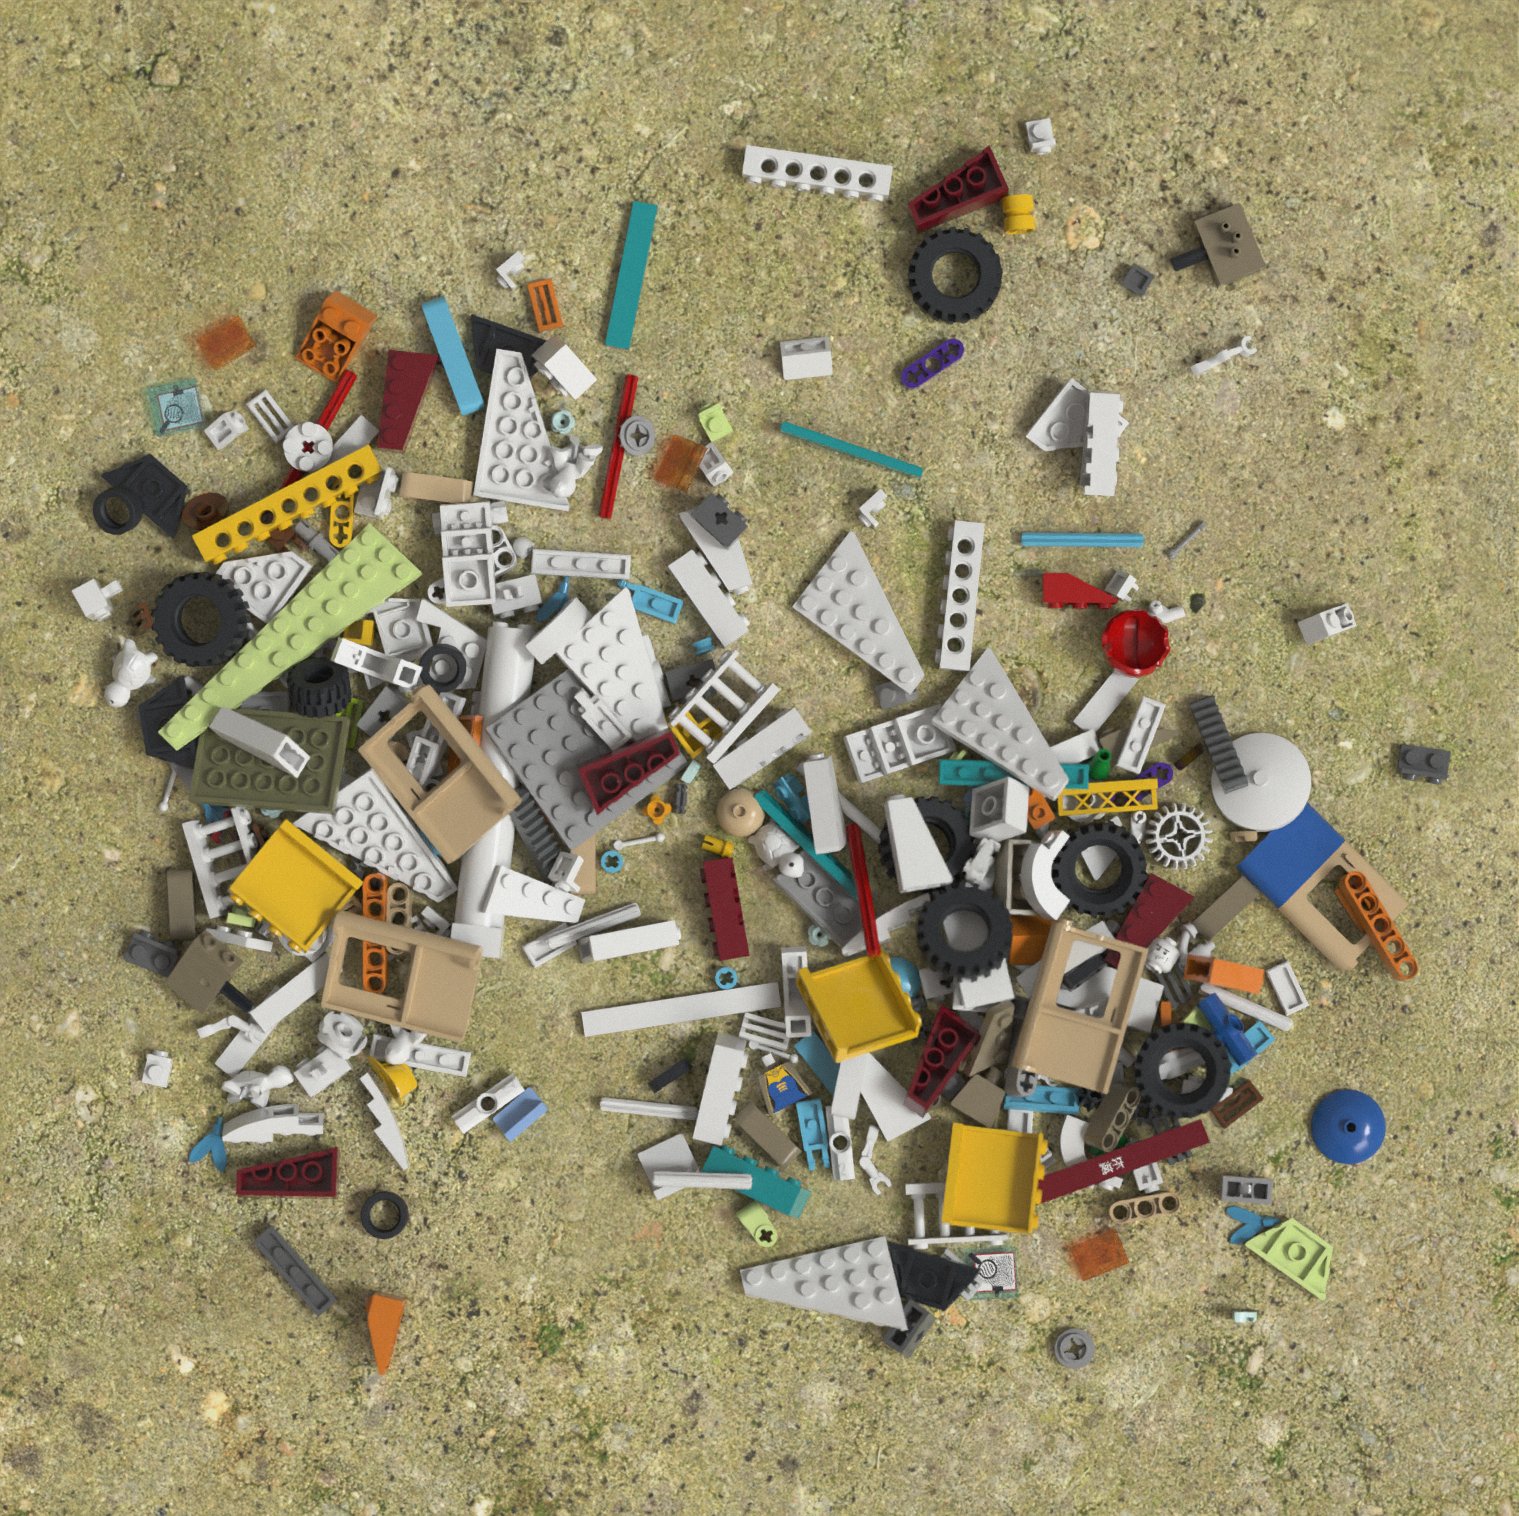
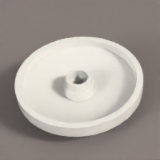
(1276, 784)

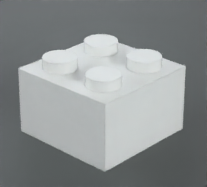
(563, 367)
(999, 810)

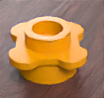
(656, 803)

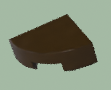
(1190, 756)

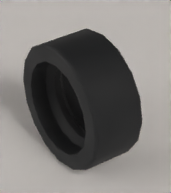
(102, 517)
(455, 654)
(366, 1220)

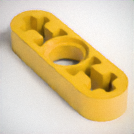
(350, 519)

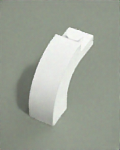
(558, 630)
(376, 664)
(1077, 748)
(1037, 877)
(796, 1012)
(1072, 1147)

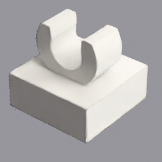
(1121, 585)

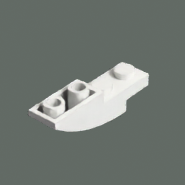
(261, 1124)

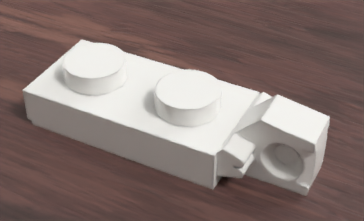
(602, 720)

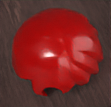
(1135, 643)

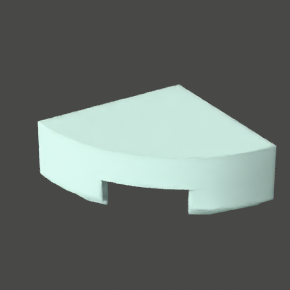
(691, 771)
(1243, 1316)

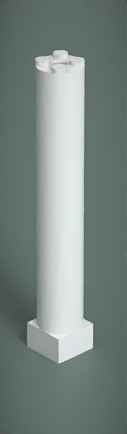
(504, 685)

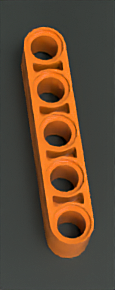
(1389, 931)
(369, 967)

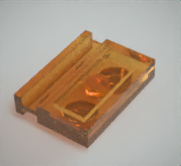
(226, 343)
(680, 463)
(1099, 1255)

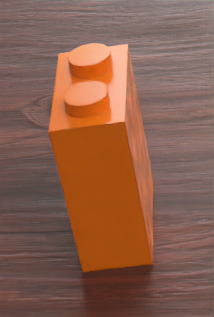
(1223, 974)

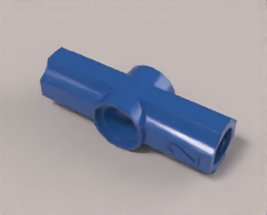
(1227, 1028)

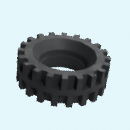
(954, 308)
(1117, 895)
(957, 962)
(1186, 1104)

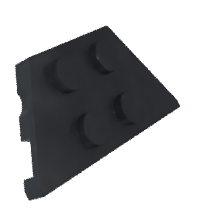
(492, 336)
(157, 489)
(155, 714)
(929, 1277)

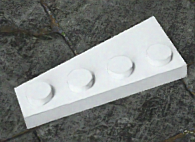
(525, 897)

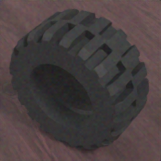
(169, 619)
(951, 824)

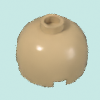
(739, 813)

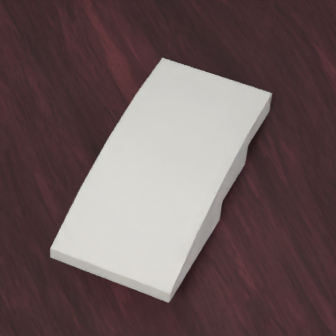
(468, 554)
(897, 745)
(890, 921)
(966, 932)
(1100, 987)

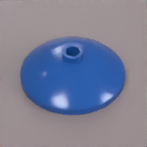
(1330, 1124)

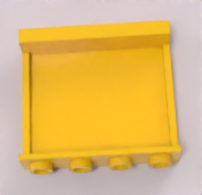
(294, 887)
(858, 1006)
(994, 1179)

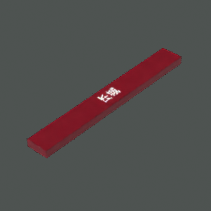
(1123, 1160)

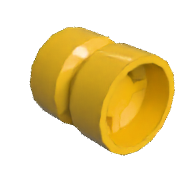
(1018, 214)

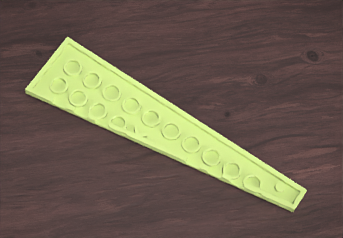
(335, 598)

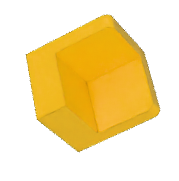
(360, 632)

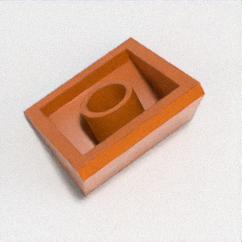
(1028, 939)

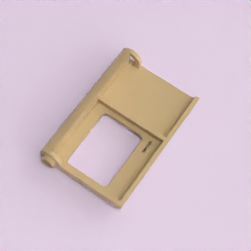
(465, 801)
(437, 984)

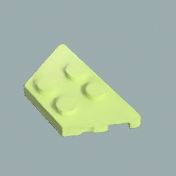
(1296, 1253)

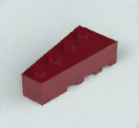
(960, 192)
(404, 394)
(626, 767)
(726, 909)
(1149, 915)
(942, 1055)
(293, 1178)

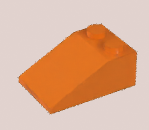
(384, 1323)

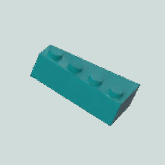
(766, 1187)

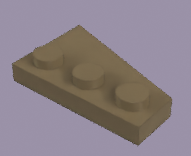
(994, 1039)

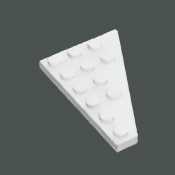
(515, 446)
(855, 612)
(614, 665)
(996, 724)
(380, 833)
(840, 1281)

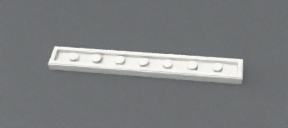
(681, 1009)

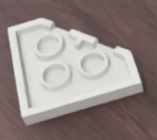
(1063, 419)
(267, 580)

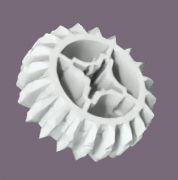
(1177, 824)

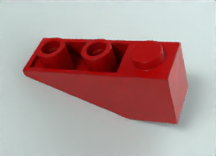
(1066, 589)

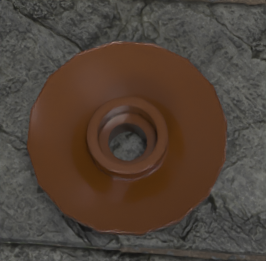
(205, 511)

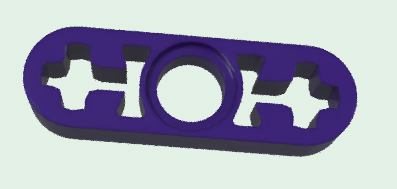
(931, 374)
(1153, 771)

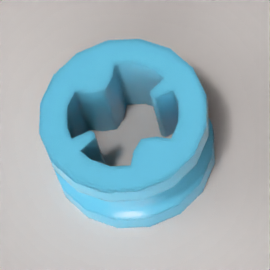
(703, 646)
(611, 869)
(724, 970)

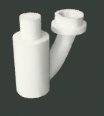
(1189, 933)

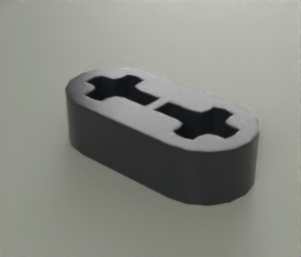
(1084, 973)
(670, 1075)

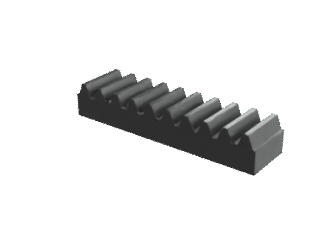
(1218, 744)
(535, 834)
(295, 1270)

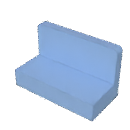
(520, 1114)

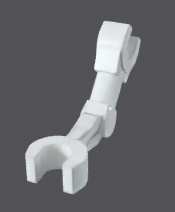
(1223, 356)
(232, 1021)
(866, 1163)

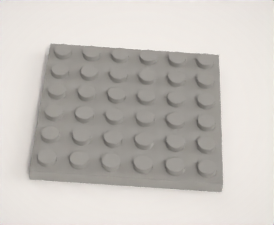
(543, 745)

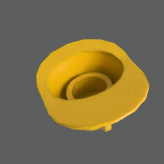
(396, 1078)

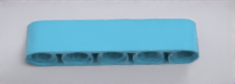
(453, 355)

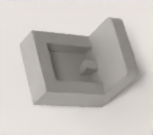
(892, 695)

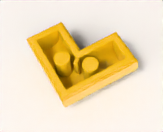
(689, 742)

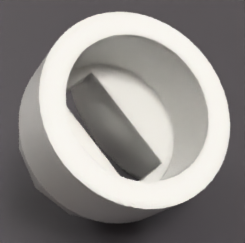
(523, 547)

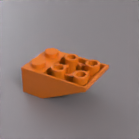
(336, 336)

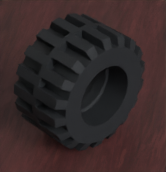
(319, 687)

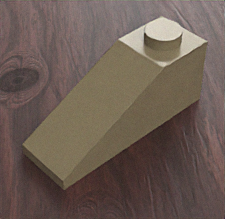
(1114, 740)

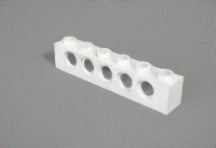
(806, 163)
(973, 534)

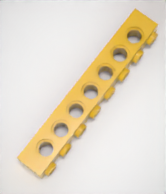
(207, 539)

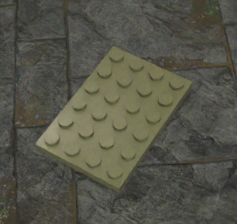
(239, 779)

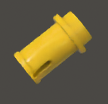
(719, 846)

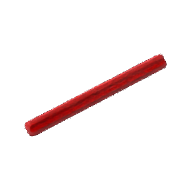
(325, 419)
(617, 451)
(863, 890)

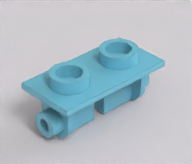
(787, 790)

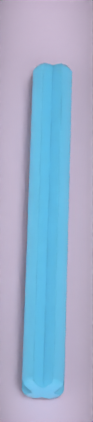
(1082, 539)

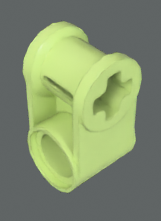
(756, 1219)

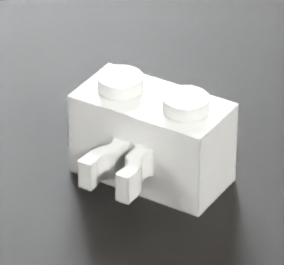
(517, 596)
(95, 599)
(321, 1070)

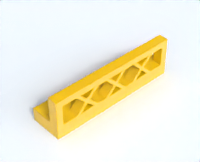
(1110, 787)

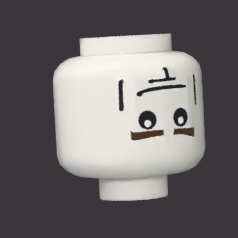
(1161, 955)

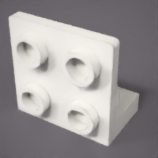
(374, 498)
(668, 1156)

